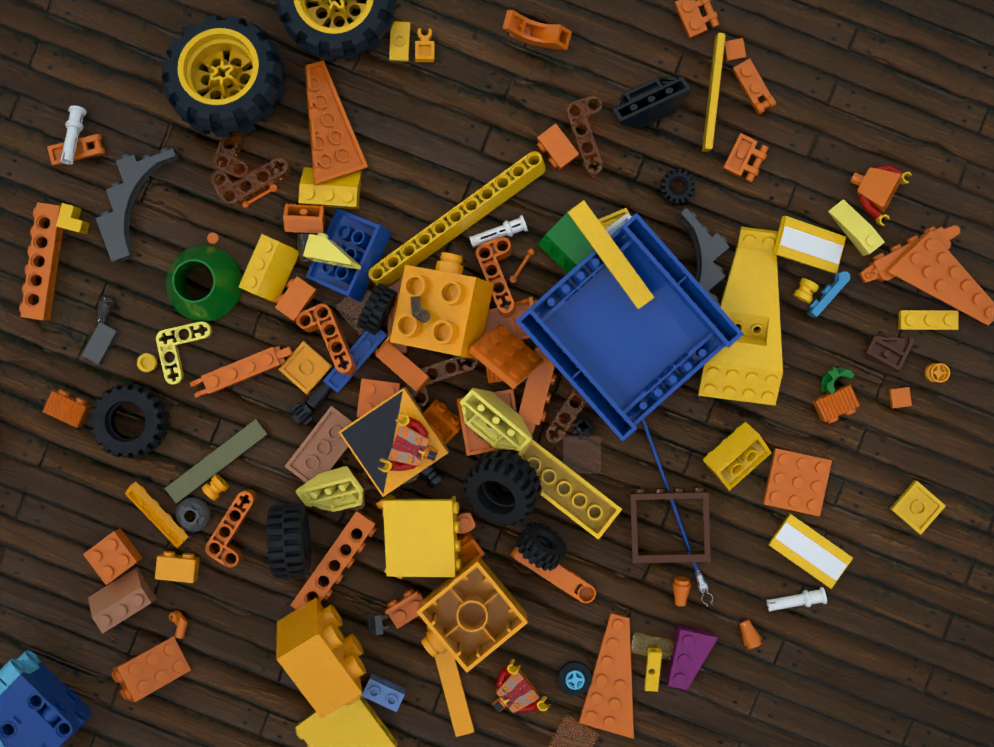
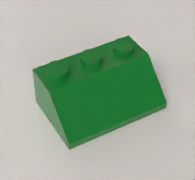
(566, 244)

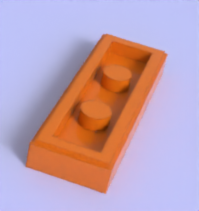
(402, 366)

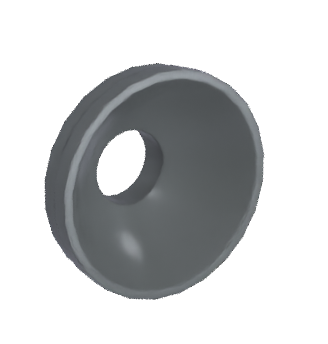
(202, 512)

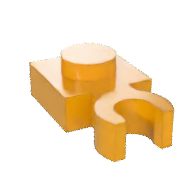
(424, 48)

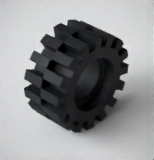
(677, 175)

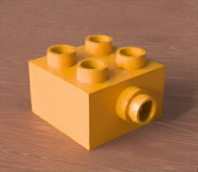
(455, 305)
(470, 615)
(320, 657)

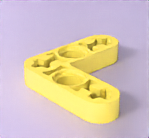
(171, 346)

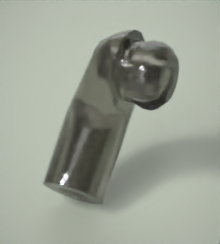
(417, 311)

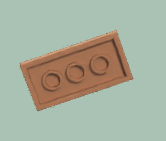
(321, 447)

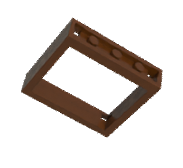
(670, 556)

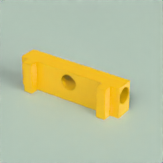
(651, 678)

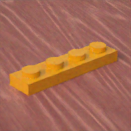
(156, 514)

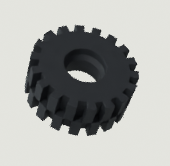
(377, 309)
(541, 546)

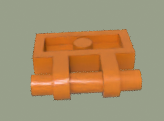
(691, 17)
(740, 155)

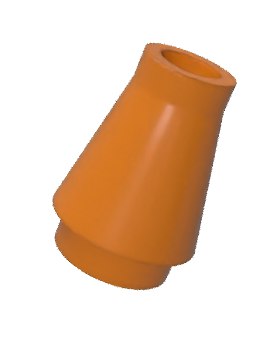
(681, 590)
(750, 635)

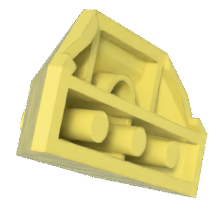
(494, 420)
(332, 490)

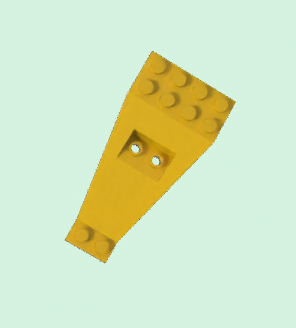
(754, 363)

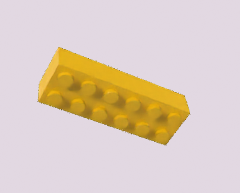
(570, 491)

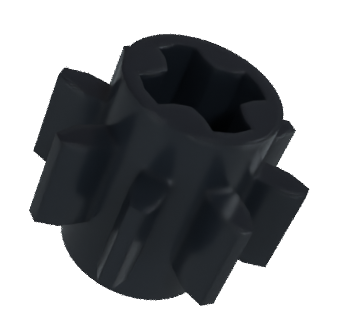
(302, 413)
(577, 430)

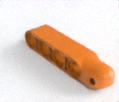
(562, 578)

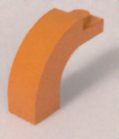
(535, 33)

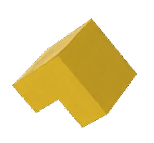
(69, 219)

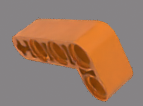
(498, 279)
(331, 341)
(234, 525)

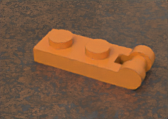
(753, 86)
(82, 149)

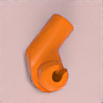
(181, 623)

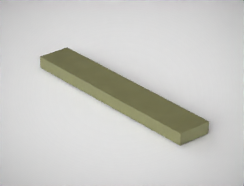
(216, 461)

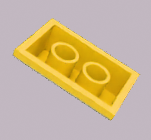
(337, 193)
(269, 268)
(737, 455)

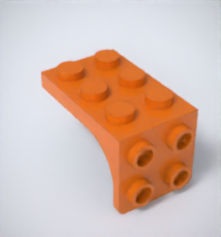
(495, 318)
(150, 670)

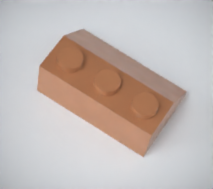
(120, 600)

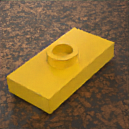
(399, 41)

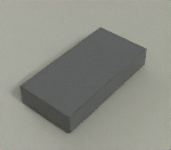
(99, 343)

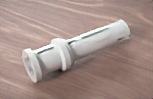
(74, 127)
(476, 239)
(806, 598)

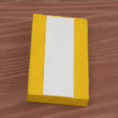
(809, 245)
(810, 551)

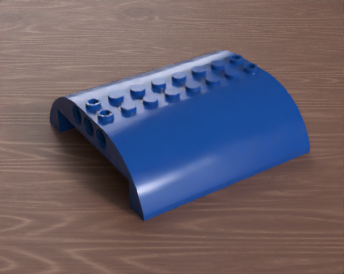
(621, 354)

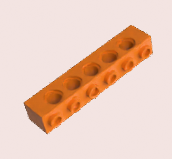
(48, 271)
(360, 521)

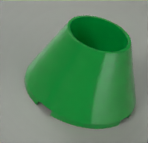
(225, 287)

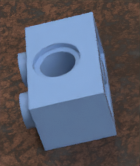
(384, 692)

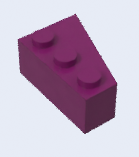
(688, 655)

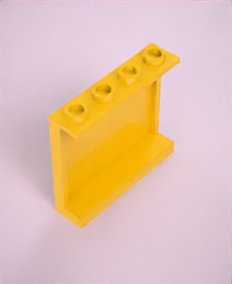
(421, 537)
(346, 727)

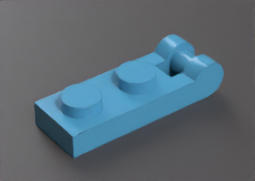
(829, 293)

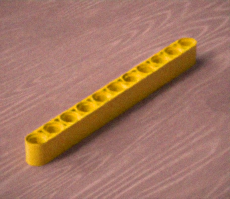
(463, 212)

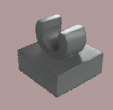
(375, 623)

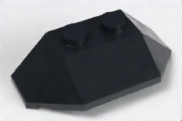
(651, 101)

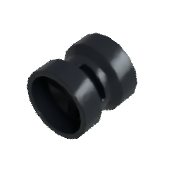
(431, 475)

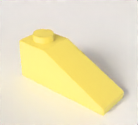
(856, 228)
(326, 251)

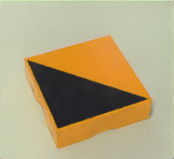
(374, 435)

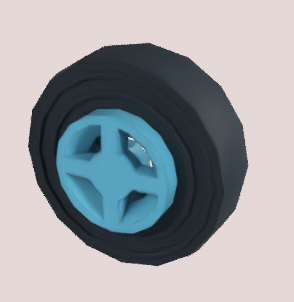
(576, 685)

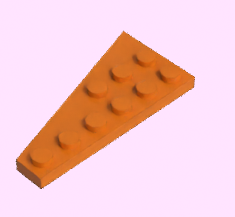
(331, 135)
(938, 273)
(609, 697)

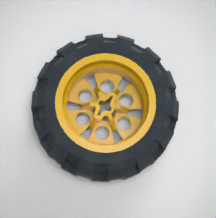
(333, 41)
(240, 104)

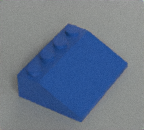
(361, 241)

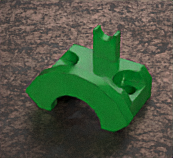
(830, 376)

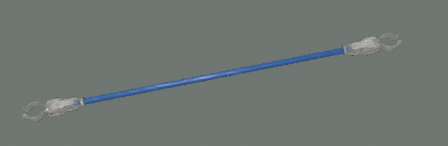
(702, 585)

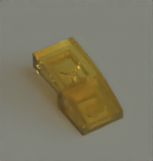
(643, 642)

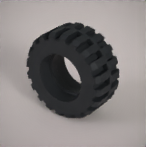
(104, 420)
(512, 473)
(288, 541)

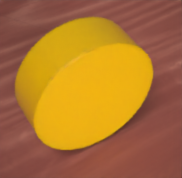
(147, 362)

